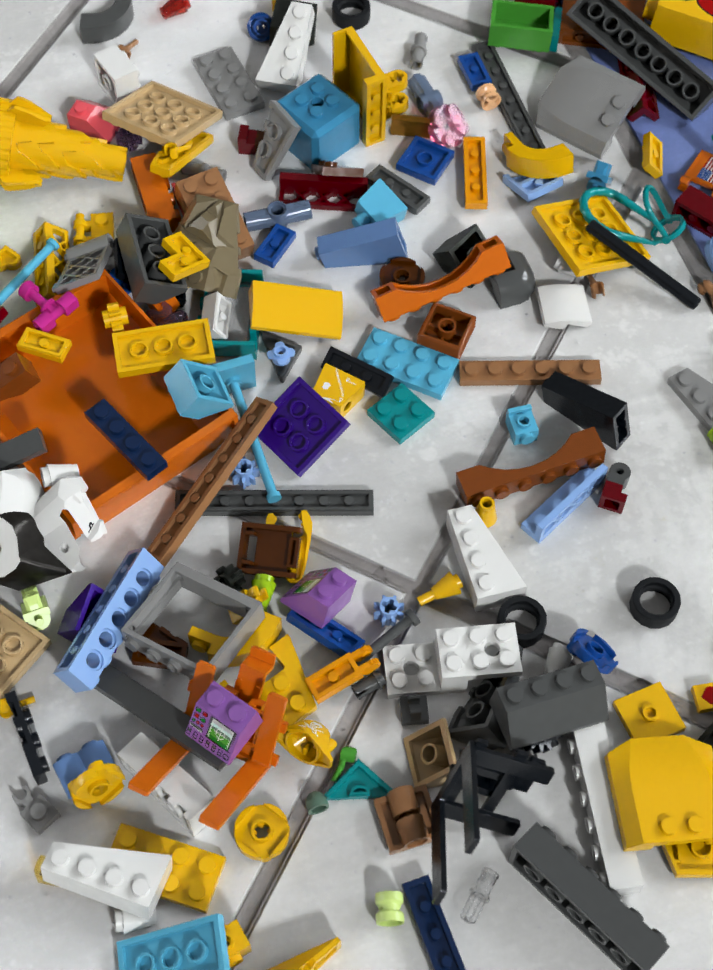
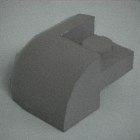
(515, 283)

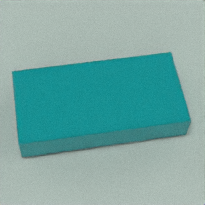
(556, 29)

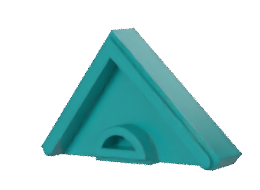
(358, 783)

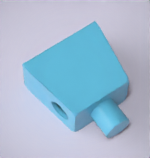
(378, 204)

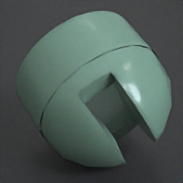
(316, 803)

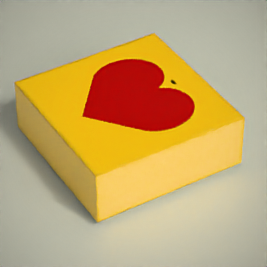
(703, 697)

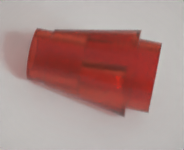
(174, 8)

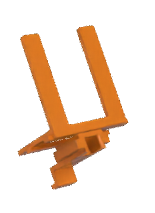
(256, 753)

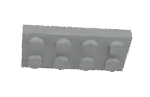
(229, 83)

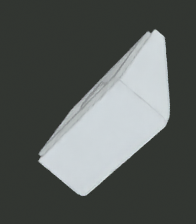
(218, 312)

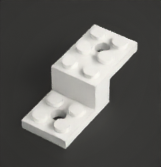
(452, 660)

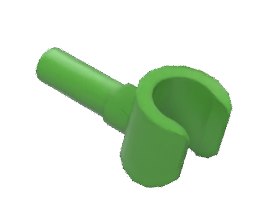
(347, 754)

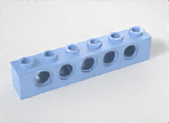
(117, 604)

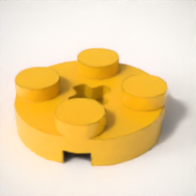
(97, 784)
(265, 847)

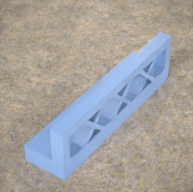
(563, 502)

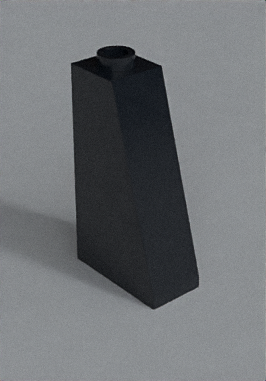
(588, 408)

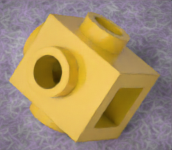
(238, 943)

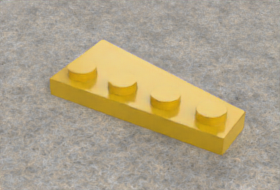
(167, 167)

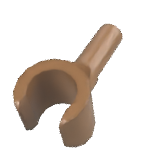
(127, 48)
(595, 287)

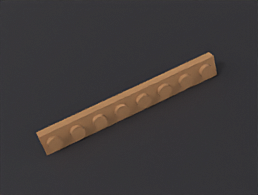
(211, 480)

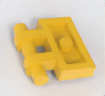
(99, 225)

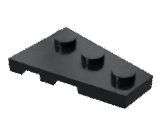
(31, 741)

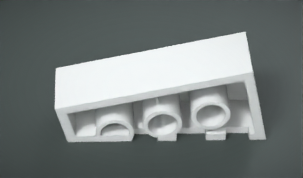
(483, 563)
(109, 875)

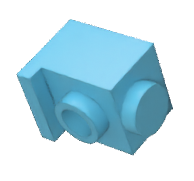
(521, 425)

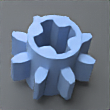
(245, 473)
(384, 606)

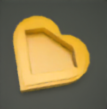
(9, 259)

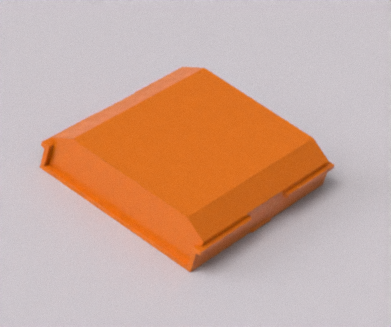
(85, 379)

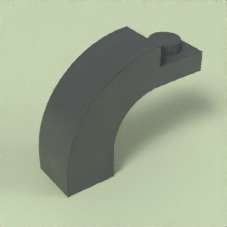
(106, 24)

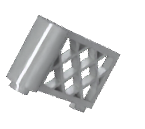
(84, 263)

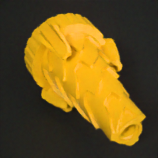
(41, 149)

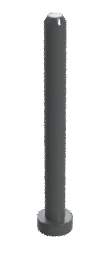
(409, 619)

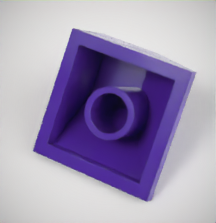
(79, 611)

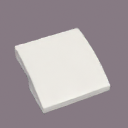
(563, 305)

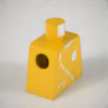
(339, 389)

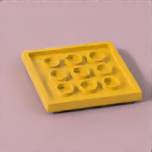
(580, 249)

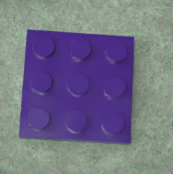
(302, 427)

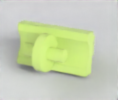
(35, 608)

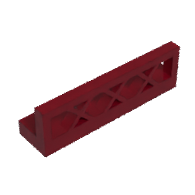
(647, 100)
(323, 188)

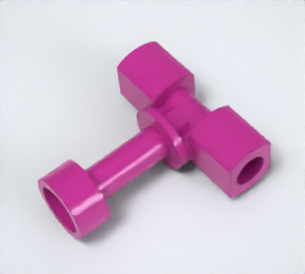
(50, 308)

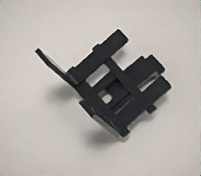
(486, 774)

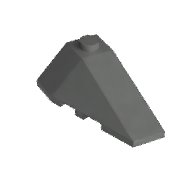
(477, 717)

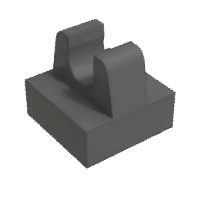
(414, 710)

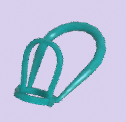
(648, 214)

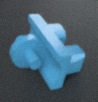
(599, 175)

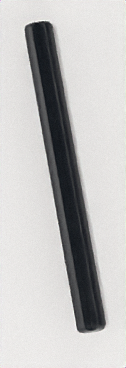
(643, 264)

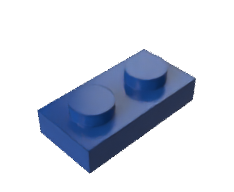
(473, 70)
(274, 245)

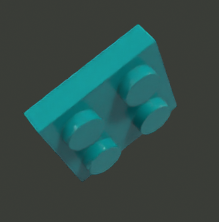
(400, 413)

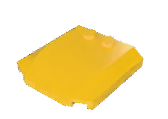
(662, 791)

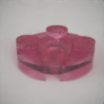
(456, 121)

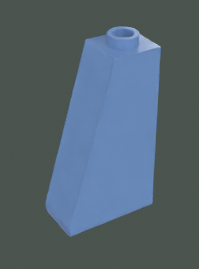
(362, 245)

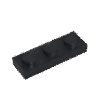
(375, 379)

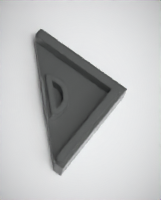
(282, 371)

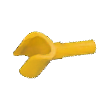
(172, 149)
(5, 710)

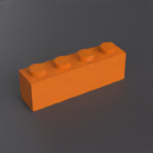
(154, 191)

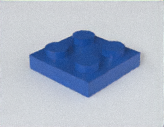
(425, 160)

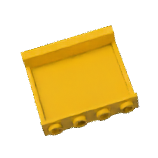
(362, 80)

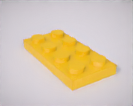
(162, 347)
(193, 869)

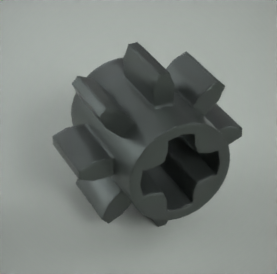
(231, 577)

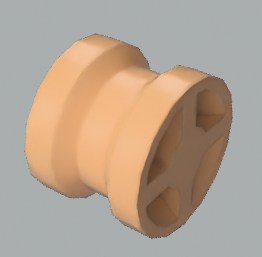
(488, 96)

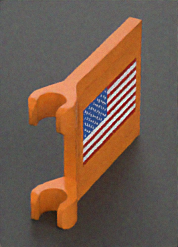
(699, 172)

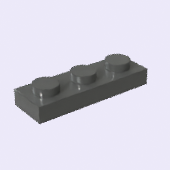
(407, 193)

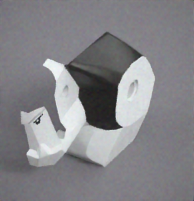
(32, 533)

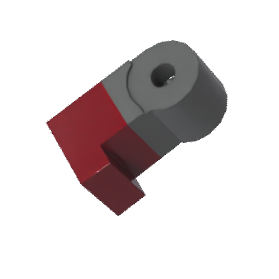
(616, 481)

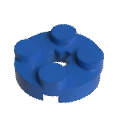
(594, 649)

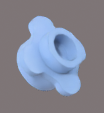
(280, 359)

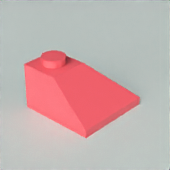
(87, 118)

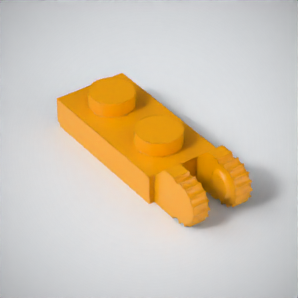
(341, 673)

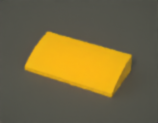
(295, 310)

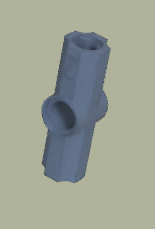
(425, 96)
(278, 213)

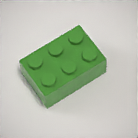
(521, 25)

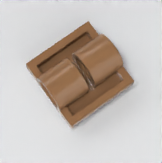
(405, 817)

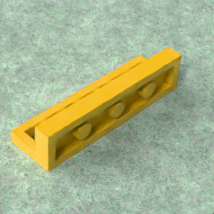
(45, 273)

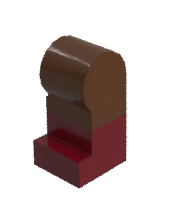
(249, 140)

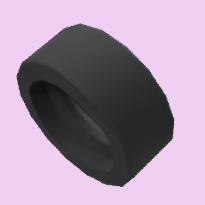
(356, 21)
(661, 586)
(531, 606)

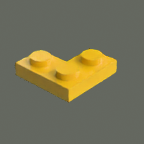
(184, 257)

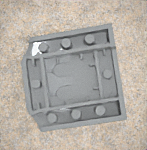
(587, 105)

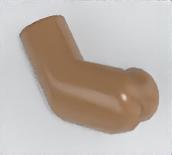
(706, 287)

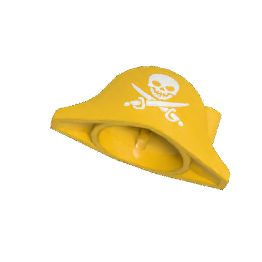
(309, 743)

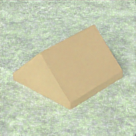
(430, 754)

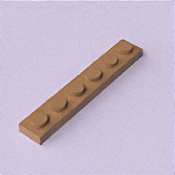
(526, 372)

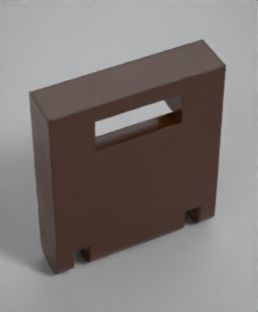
(274, 552)

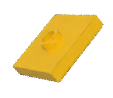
(649, 713)

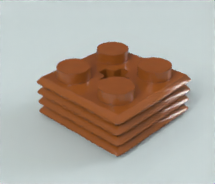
(446, 330)

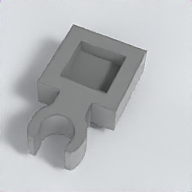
(37, 811)

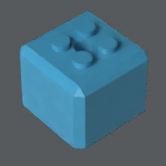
(326, 119)

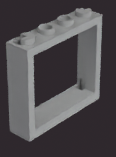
(208, 588)

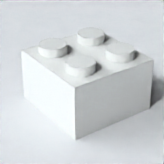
(116, 73)

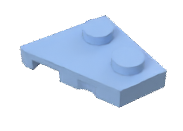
(531, 188)

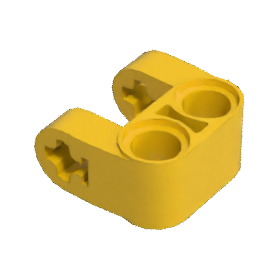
(396, 82)

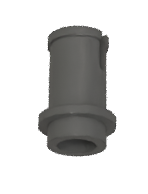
(368, 684)

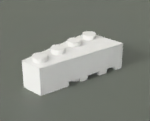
(287, 55)
(177, 791)

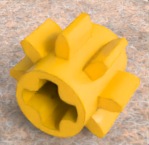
(115, 317)

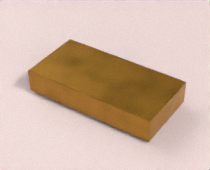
(410, 126)

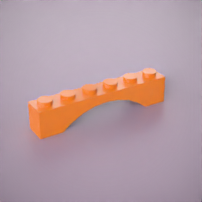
(484, 260)

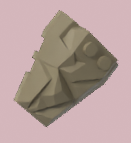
(213, 229)

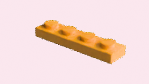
(475, 173)

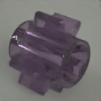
(128, 140)

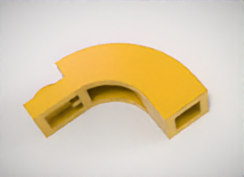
(537, 163)
(263, 637)

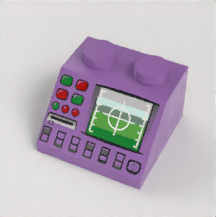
(320, 595)
(222, 723)

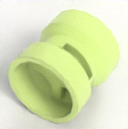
(389, 905)

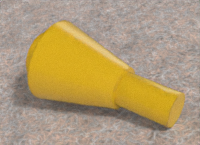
(445, 587)

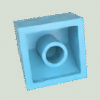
(197, 389)

